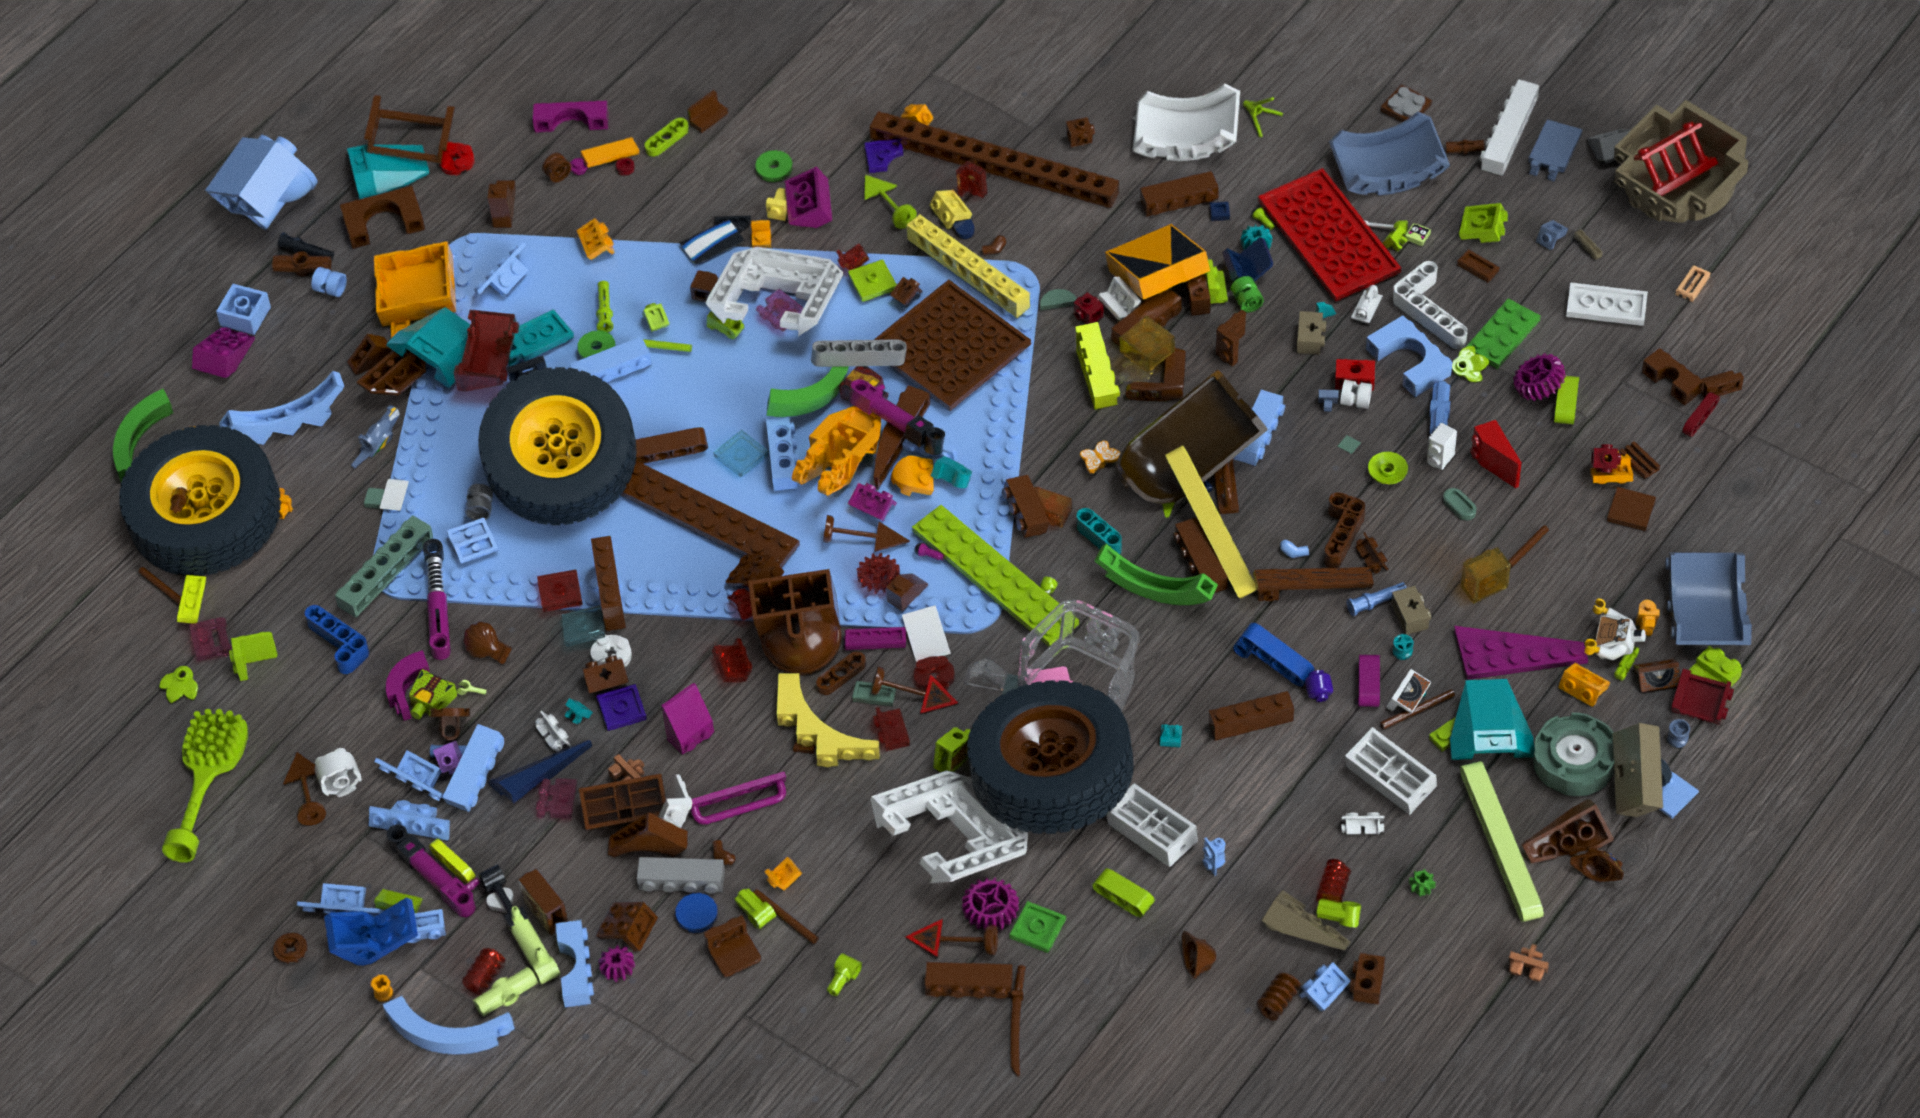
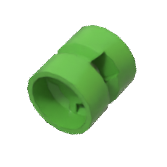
(1247, 294)

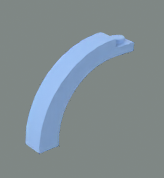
(445, 1039)

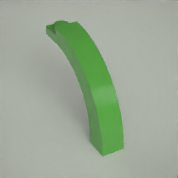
(808, 399)
(135, 425)
(1153, 586)

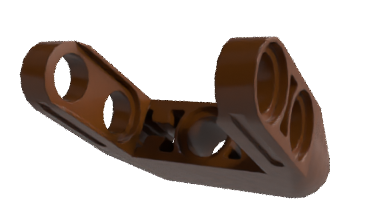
(1173, 381)

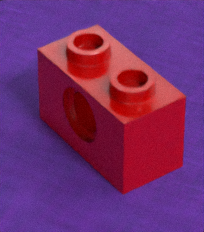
(1354, 370)

